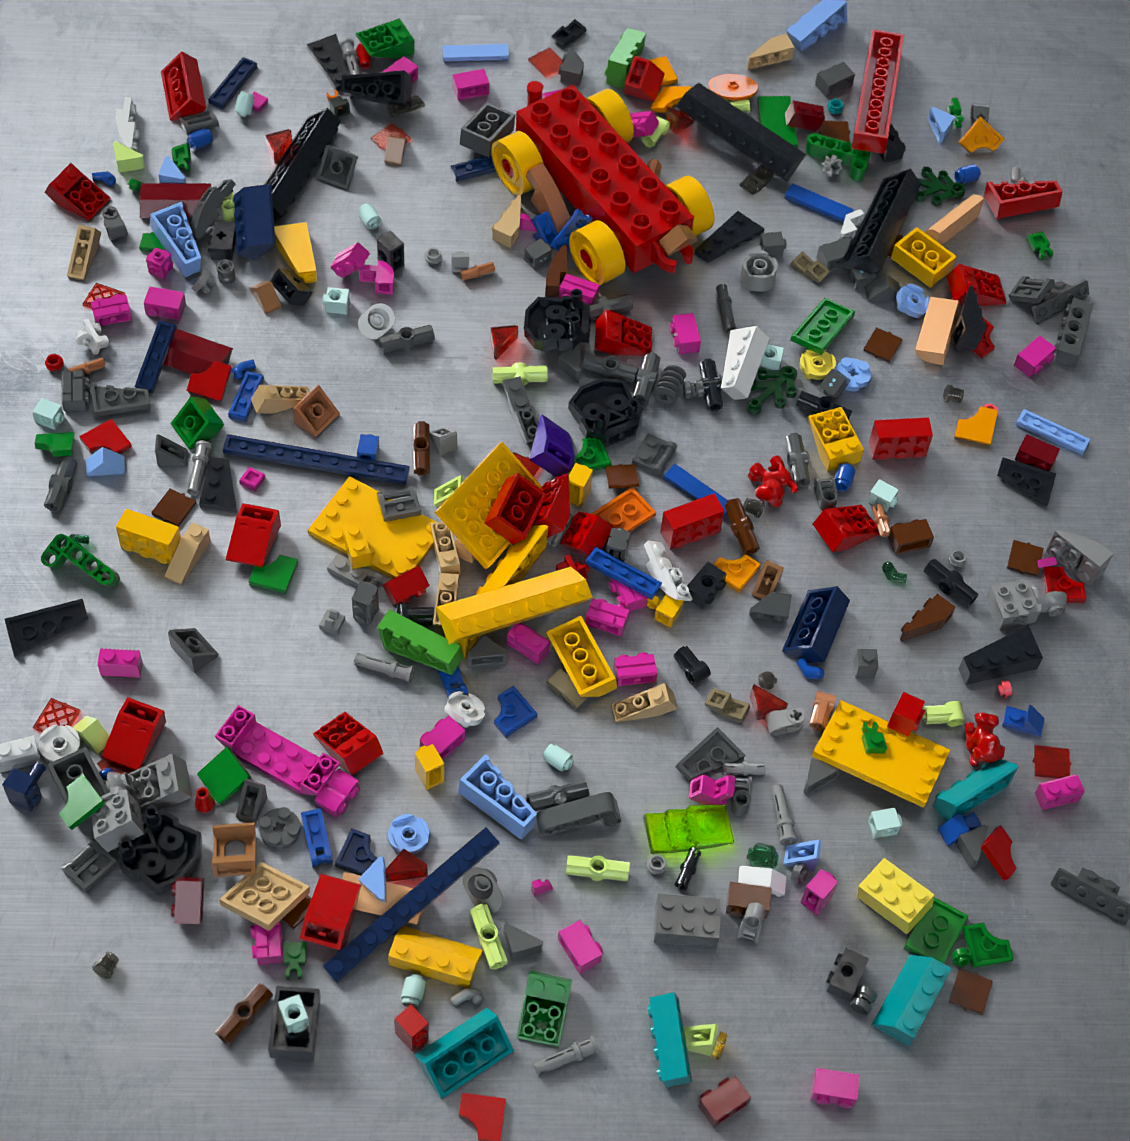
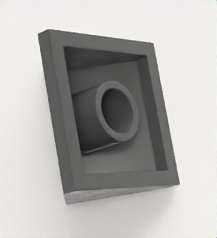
(192, 647)

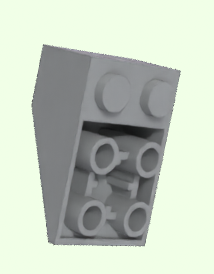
(1080, 555)
(161, 783)

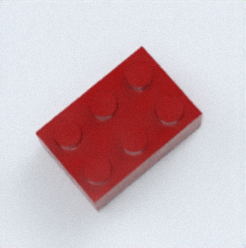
(900, 438)
(515, 508)
(692, 521)

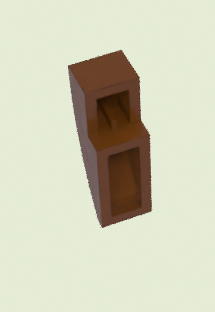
(556, 273)

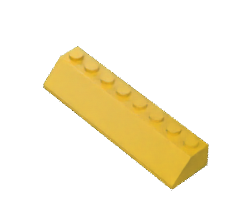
(512, 569)
(512, 604)

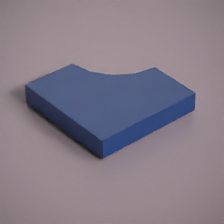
(514, 712)

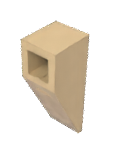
(773, 51)
(507, 228)
(277, 398)
(445, 549)
(446, 592)
(645, 704)

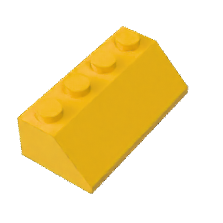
(582, 658)
(434, 957)

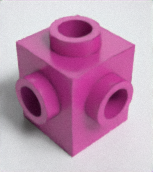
(159, 263)

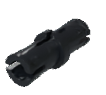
(688, 868)

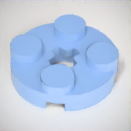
(905, 303)
(856, 366)
(412, 824)

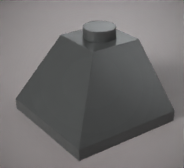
(337, 166)

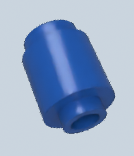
(199, 139)
(967, 174)
(844, 476)

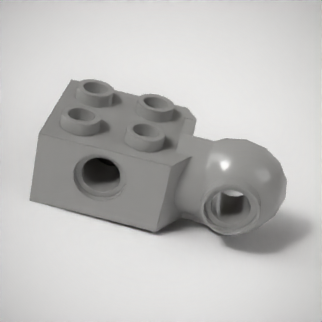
(1020, 603)
(120, 815)

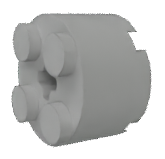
(758, 271)

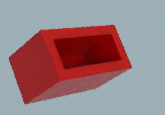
(406, 585)
(907, 714)
(412, 1028)

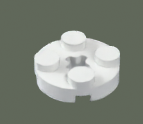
(457, 705)
(58, 733)

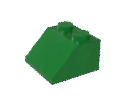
(196, 422)

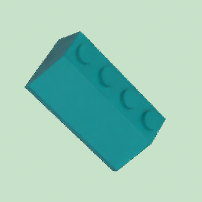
(975, 788)
(911, 998)
(464, 1052)

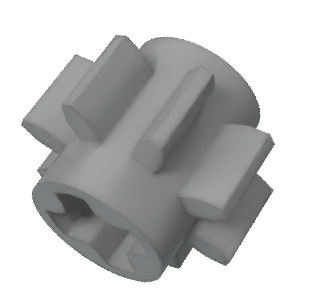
(830, 161)

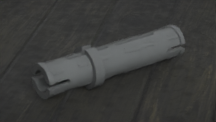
(725, 304)

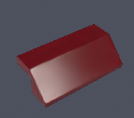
(162, 195)
(195, 353)

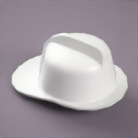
(376, 321)

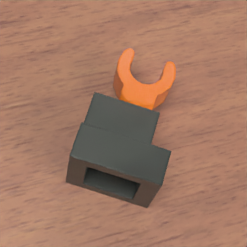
(338, 106)

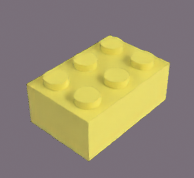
(895, 896)

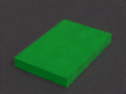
(936, 931)

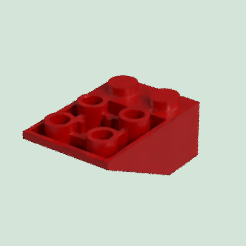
(77, 193)
(984, 284)
(622, 335)
(556, 505)
(845, 527)
(253, 535)
(134, 734)
(349, 743)
(330, 912)

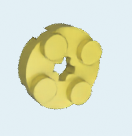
(813, 371)

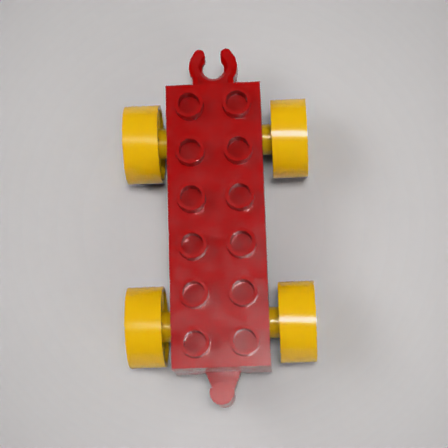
(603, 177)

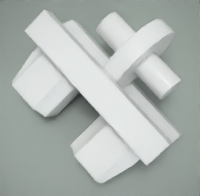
(89, 337)

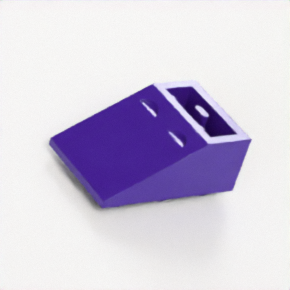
(552, 448)

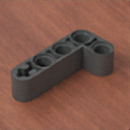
(578, 813)

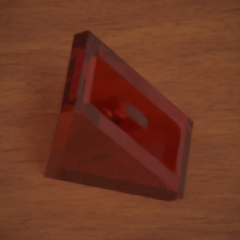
(678, 120)
(278, 143)
(502, 338)
(765, 702)
(406, 867)

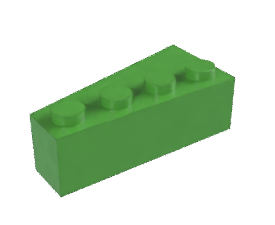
(620, 61)
(418, 643)

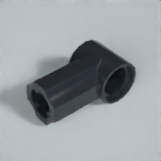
(419, 615)
(694, 669)

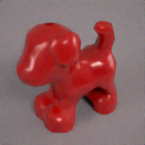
(772, 481)
(980, 740)

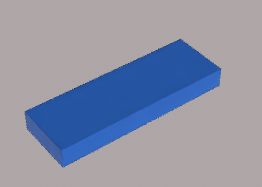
(242, 402)

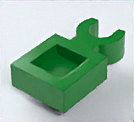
(955, 109)
(181, 155)
(1040, 243)
(873, 741)
(294, 956)

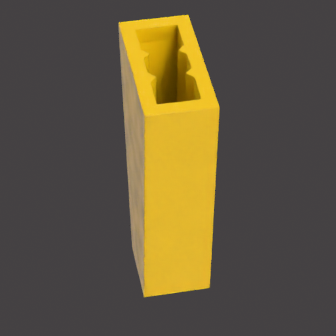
(296, 249)

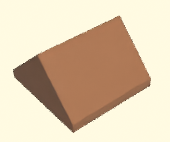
(315, 412)

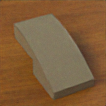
(813, 270)
(562, 685)
(726, 706)

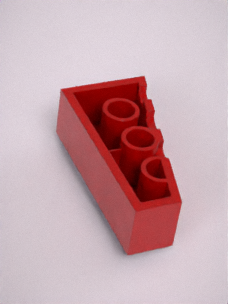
(1022, 198)

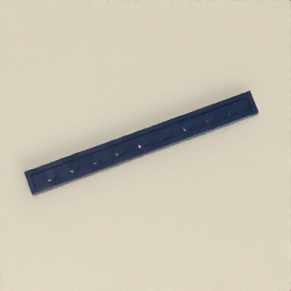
(316, 459)
(411, 905)

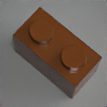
(910, 536)
(742, 894)

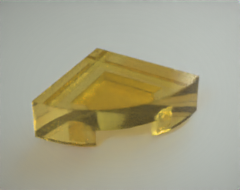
(721, 1040)

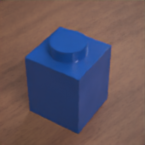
(368, 446)

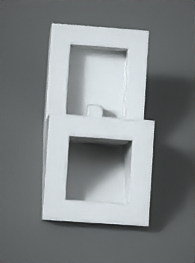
(851, 221)
(763, 877)

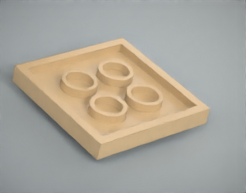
(264, 896)

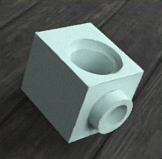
(336, 300)
(771, 358)
(48, 413)
(883, 494)
(884, 823)
(290, 1006)

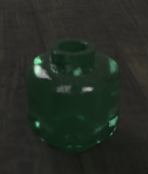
(763, 856)

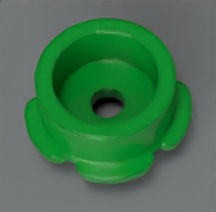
(134, 185)
(961, 957)

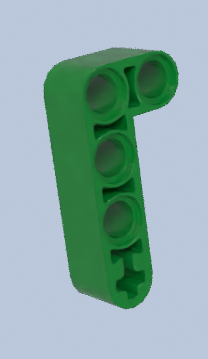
(823, 146)
(85, 562)

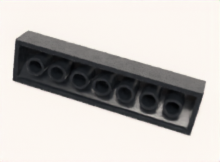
(741, 131)
(300, 158)
(882, 222)

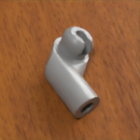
(467, 994)

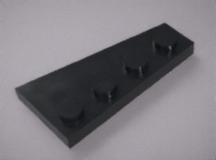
(329, 59)
(728, 236)
(40, 625)

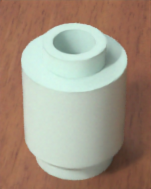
(244, 104)
(369, 216)
(558, 757)
(413, 991)

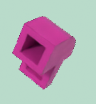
(382, 276)
(711, 791)

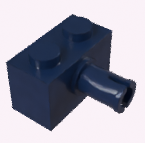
(23, 787)

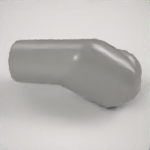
(1015, 177)

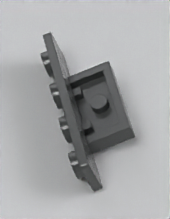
(1058, 298)
(1093, 891)

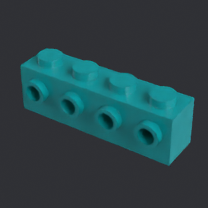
(670, 1039)

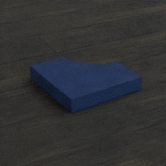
(356, 853)

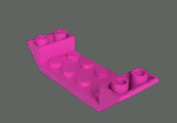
(275, 754)

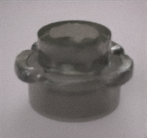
(767, 680)

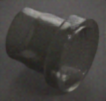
(953, 394)
(754, 507)
(105, 965)

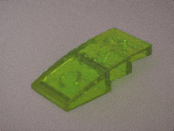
(688, 828)

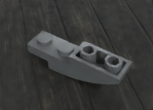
(205, 212)
(521, 409)

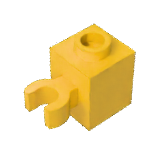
(666, 609)

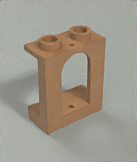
(235, 864)

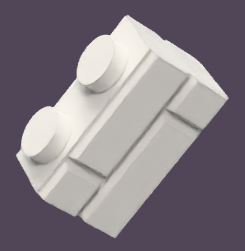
(18, 754)

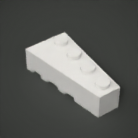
(742, 360)

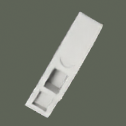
(126, 126)
(662, 570)

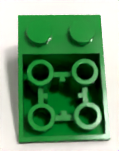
(387, 40)
(544, 1008)

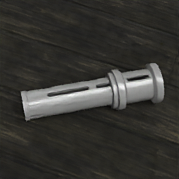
(347, 51)
(200, 460)
(392, 669)
(784, 823)
(575, 1052)

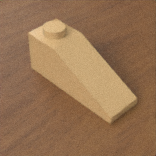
(83, 251)
(188, 552)

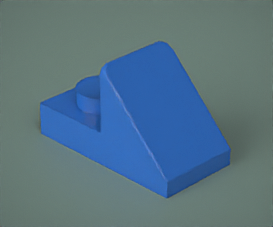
(544, 228)
(1024, 721)
(957, 826)

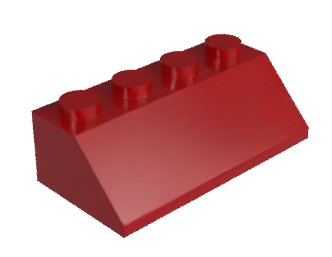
(183, 87)

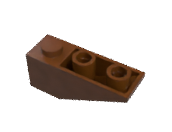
(929, 619)

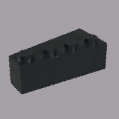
(379, 87)
(1002, 658)

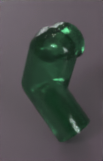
(81, 539)
(892, 574)

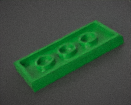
(772, 116)
(822, 326)

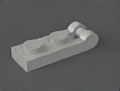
(342, 568)

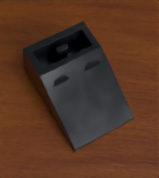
(968, 324)

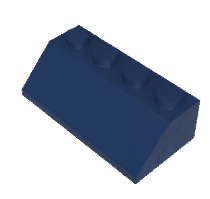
(254, 221)
(816, 624)

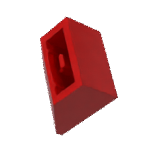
(643, 79)
(586, 533)

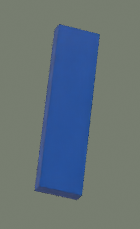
(817, 203)
(690, 485)
(623, 573)

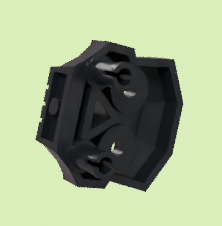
(558, 322)
(610, 420)
(171, 859)

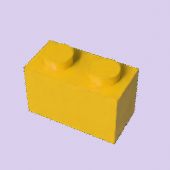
(579, 484)
(356, 545)
(429, 766)

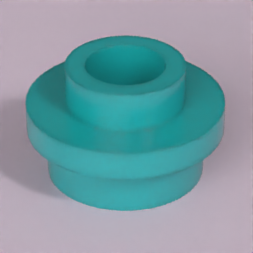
(835, 106)

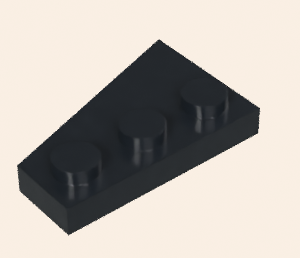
(1029, 479)
(218, 486)

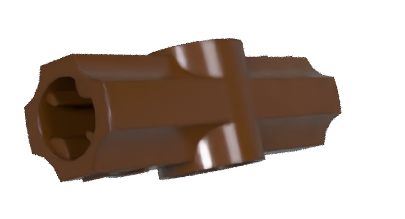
(421, 436)
(742, 526)
(252, 1003)

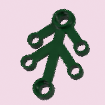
(934, 185)
(786, 374)

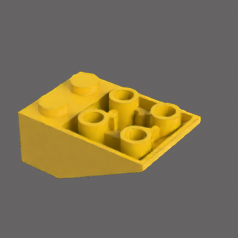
(835, 438)

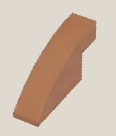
(547, 196)

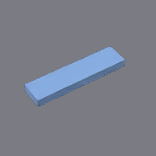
(475, 52)
(1053, 432)

